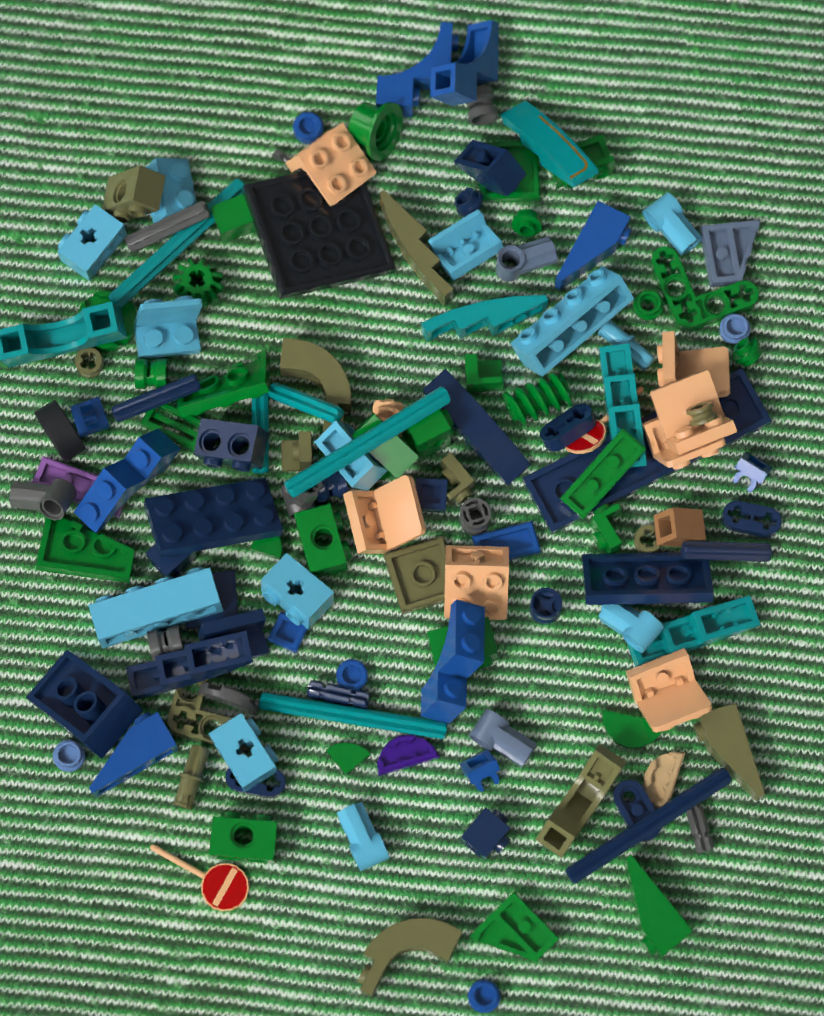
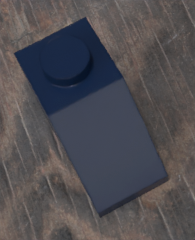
(491, 167)

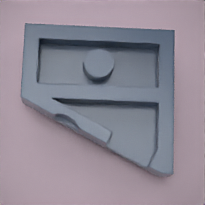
(727, 250)

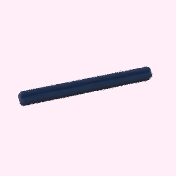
(648, 825)

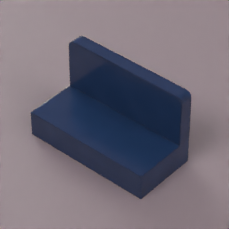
(248, 621)

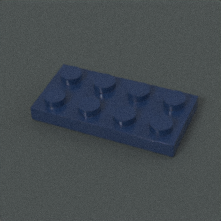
(212, 517)
(645, 579)

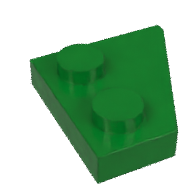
(516, 930)

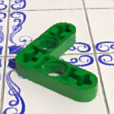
(697, 305)

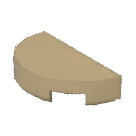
(661, 777)

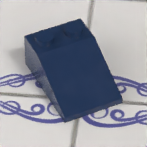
(84, 703)

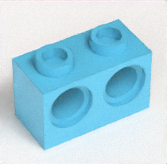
(362, 472)

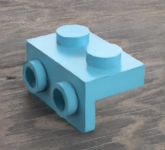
(178, 186)
(465, 245)

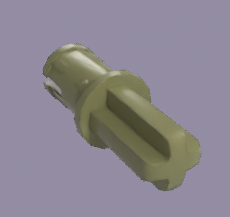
(191, 777)

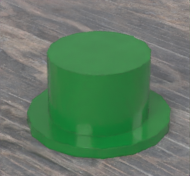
(376, 128)

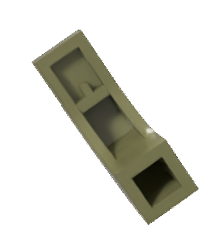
(317, 365)
(581, 801)
(406, 936)

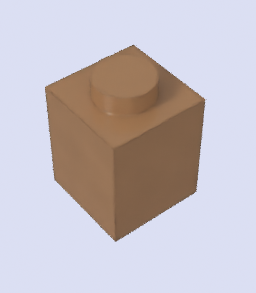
(679, 525)

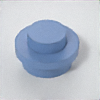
(734, 328)
(69, 756)

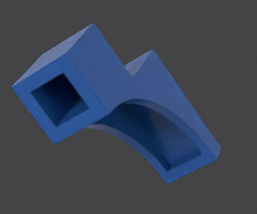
(477, 65)
(405, 86)
(119, 481)
(462, 654)

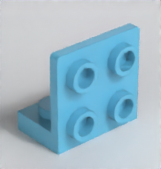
(167, 327)

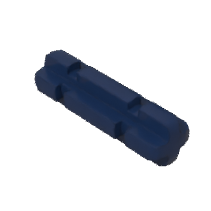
(338, 694)

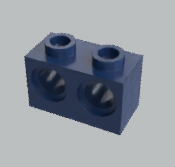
(233, 438)

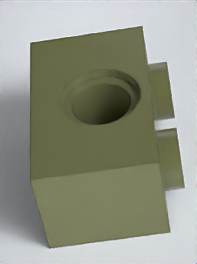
(133, 193)

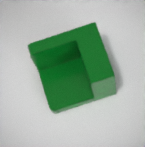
(233, 218)
(482, 375)

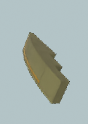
(410, 239)

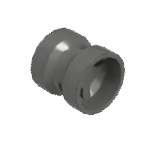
(482, 111)
(473, 522)
(158, 639)

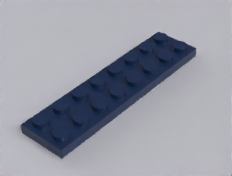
(555, 479)

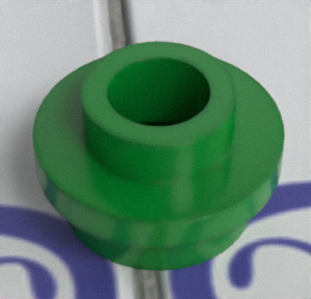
(526, 223)
(648, 296)
(747, 351)

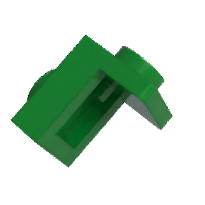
(605, 535)

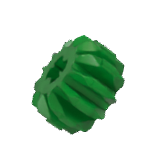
(194, 272)

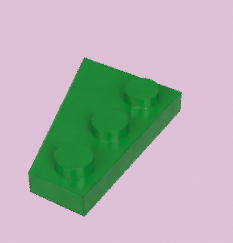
(80, 552)

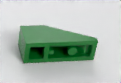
(656, 917)

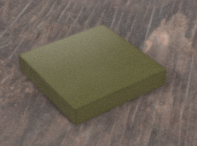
(418, 574)

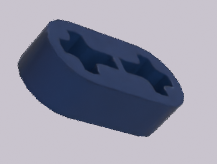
(568, 427)
(752, 512)
(259, 790)

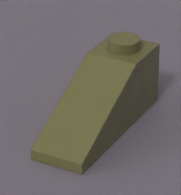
(728, 744)

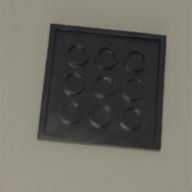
(315, 243)

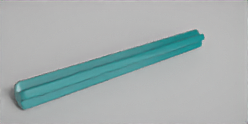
(169, 251)
(367, 441)
(353, 715)

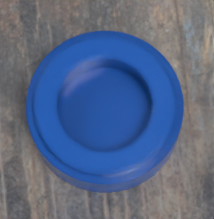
(307, 127)
(352, 674)

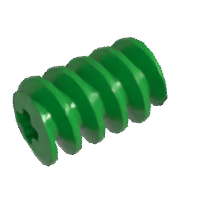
(537, 398)

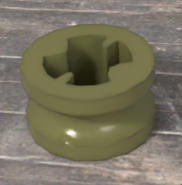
(89, 352)
(701, 413)
(639, 536)

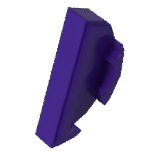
(404, 753)

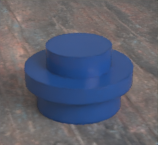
(484, 996)

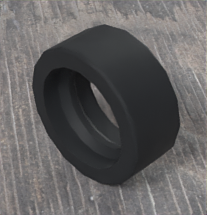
(60, 430)

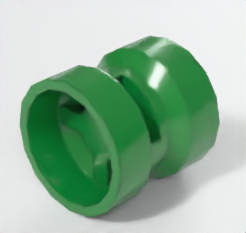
(150, 373)

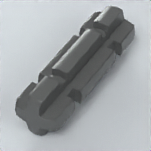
(700, 829)

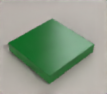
(529, 186)

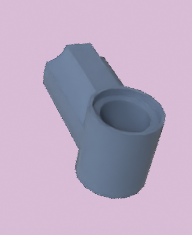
(527, 256)
(495, 734)

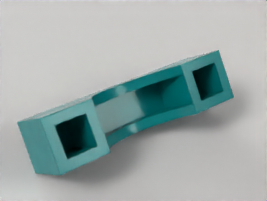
(87, 329)

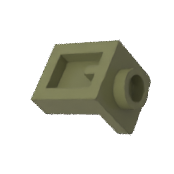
(297, 454)
(456, 474)

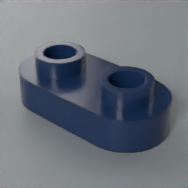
(634, 811)

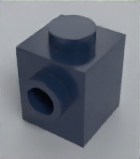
(172, 564)
(487, 834)

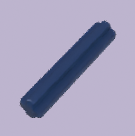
(156, 398)
(726, 551)

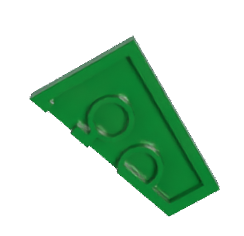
(238, 384)

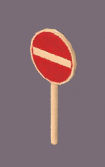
(593, 438)
(222, 886)

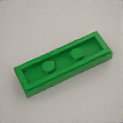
(603, 473)

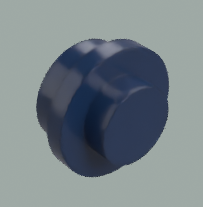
(468, 201)

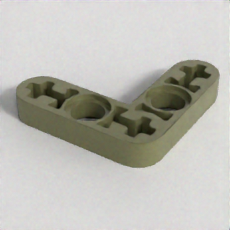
(193, 708)

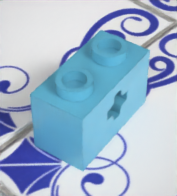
(90, 257)
(292, 577)
(246, 770)

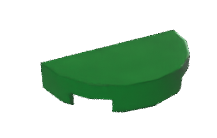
(628, 730)

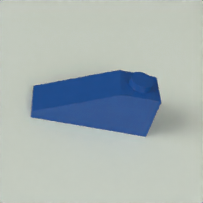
(595, 243)
(139, 749)

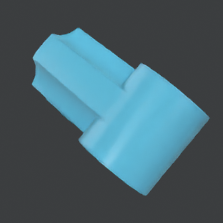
(668, 217)
(635, 627)
(365, 843)

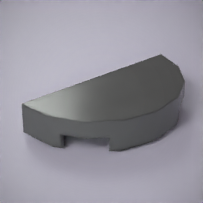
(229, 697)

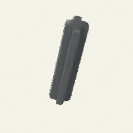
(168, 226)

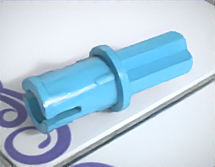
(616, 336)

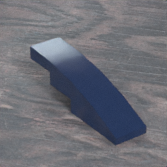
(480, 430)
(190, 666)

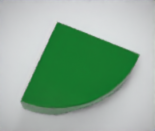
(269, 547)
(347, 756)

